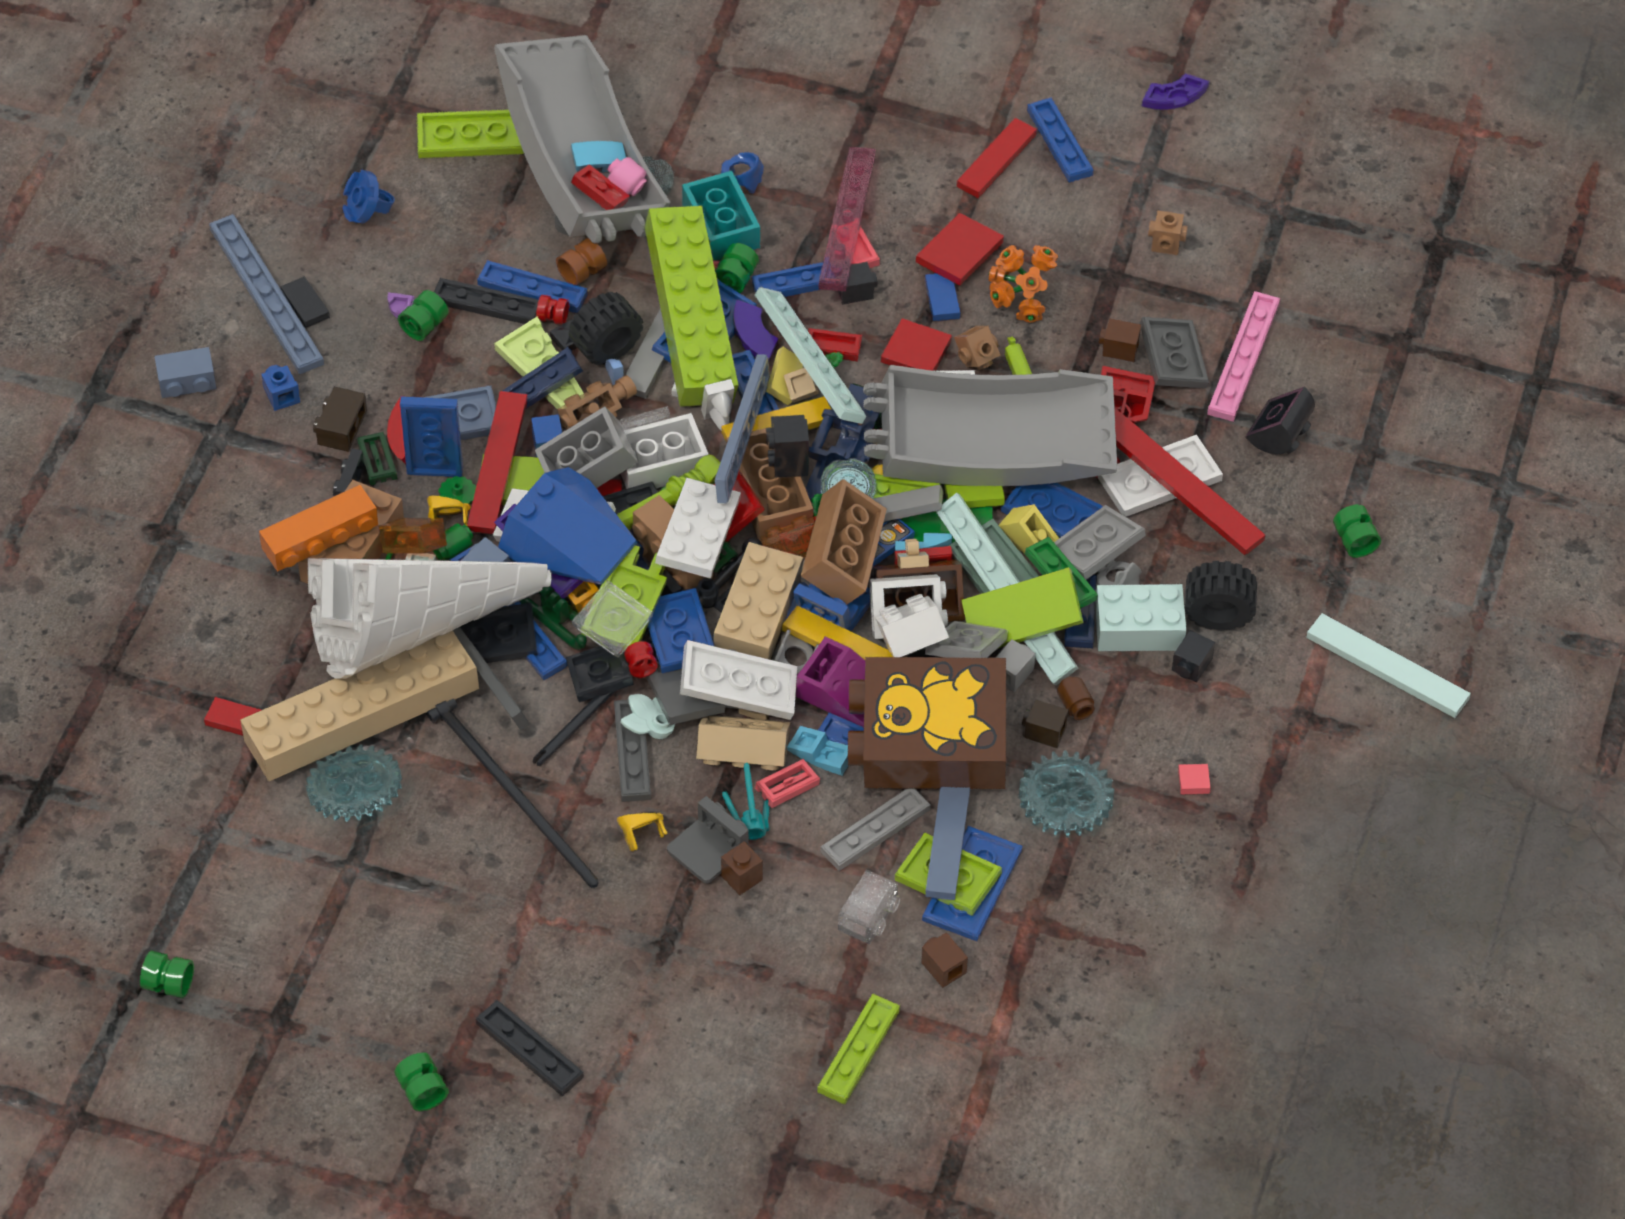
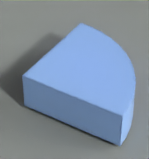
(614, 369)

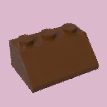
(947, 570)

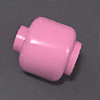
(627, 175)

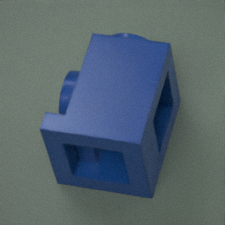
(278, 381)

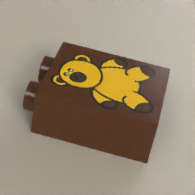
(930, 722)

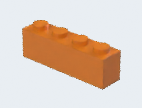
(318, 528)

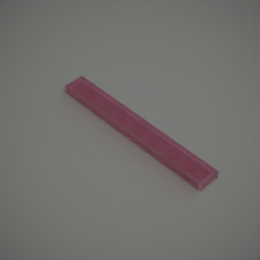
(847, 219)

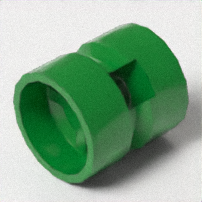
(737, 266)
(425, 313)
(1357, 531)
(171, 975)
(421, 1081)

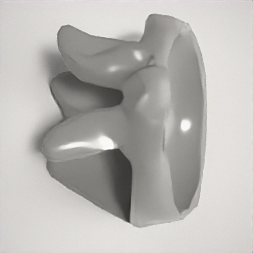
(1129, 576)
(789, 641)

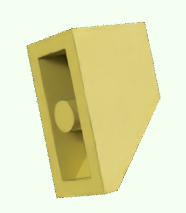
(1026, 527)

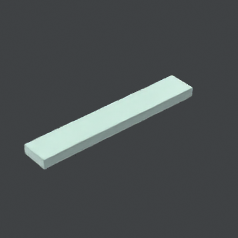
(1388, 665)

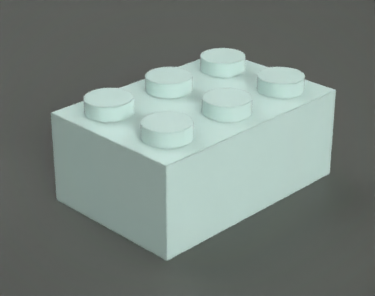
(1140, 617)

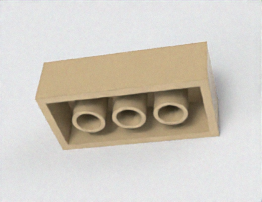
(758, 601)

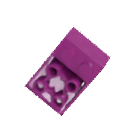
(827, 677)

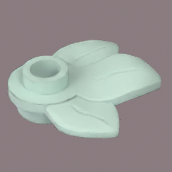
(647, 717)

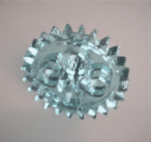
(354, 783)
(1066, 793)

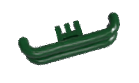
(553, 613)

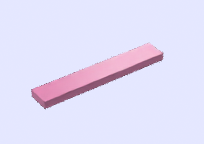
(1243, 356)

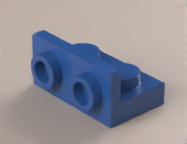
(825, 606)

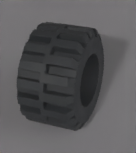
(605, 328)
(1221, 595)

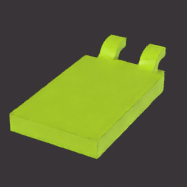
(639, 583)

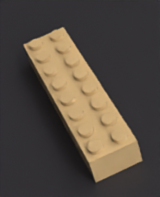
(358, 706)

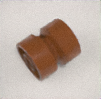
(579, 263)

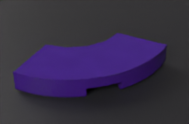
(1175, 94)
(751, 330)

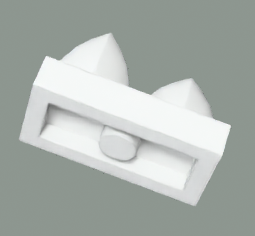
(718, 402)

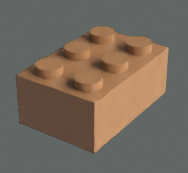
(649, 529)

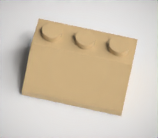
(743, 741)

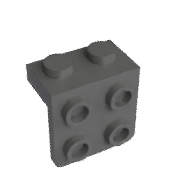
(707, 840)

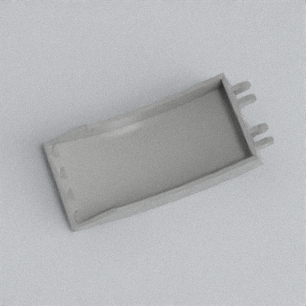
(562, 97)
(992, 427)

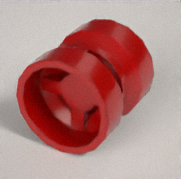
(552, 309)

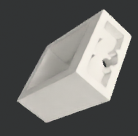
(877, 595)

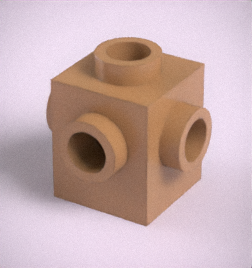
(1167, 232)
(977, 347)

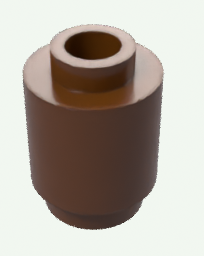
(1076, 697)

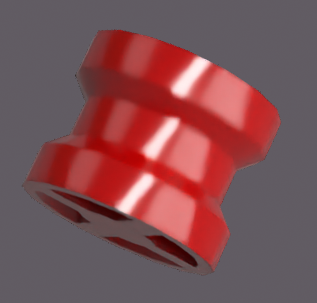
(640, 659)

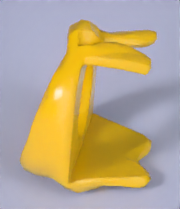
(445, 506)
(634, 821)

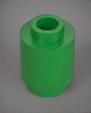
(457, 539)

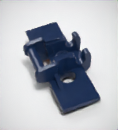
(850, 442)

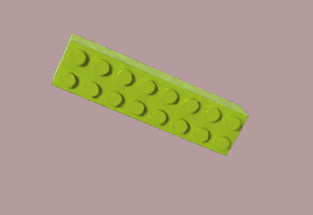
(689, 301)

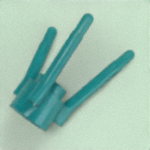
(754, 821)

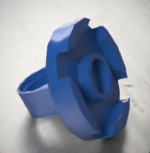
(365, 197)

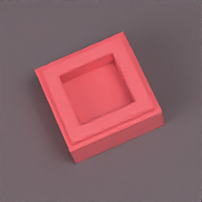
(1194, 779)

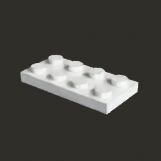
(1136, 490)
(697, 529)
(738, 680)

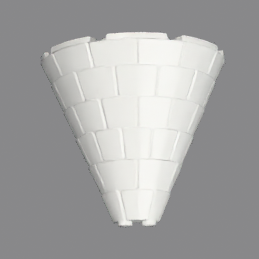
(391, 606)

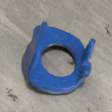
(749, 178)

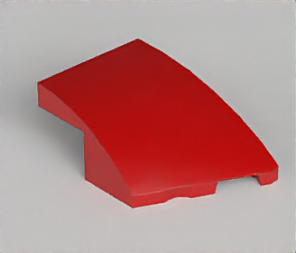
(1131, 393)

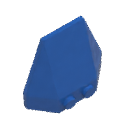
(568, 528)

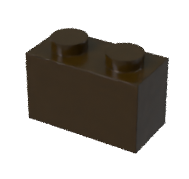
(340, 418)

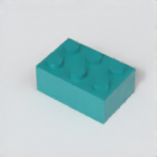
(725, 212)

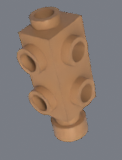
(607, 395)

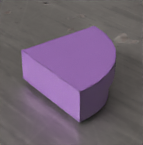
(399, 302)

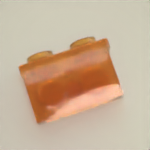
(792, 538)

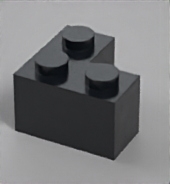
(789, 446)

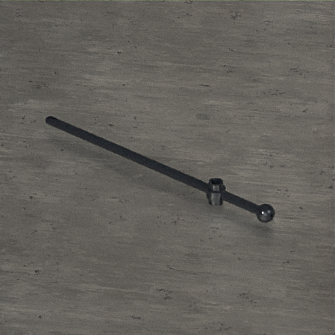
(708, 595)
(444, 712)

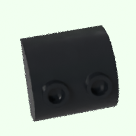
(1282, 422)

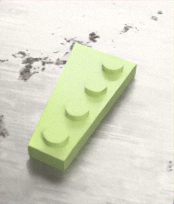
(528, 349)

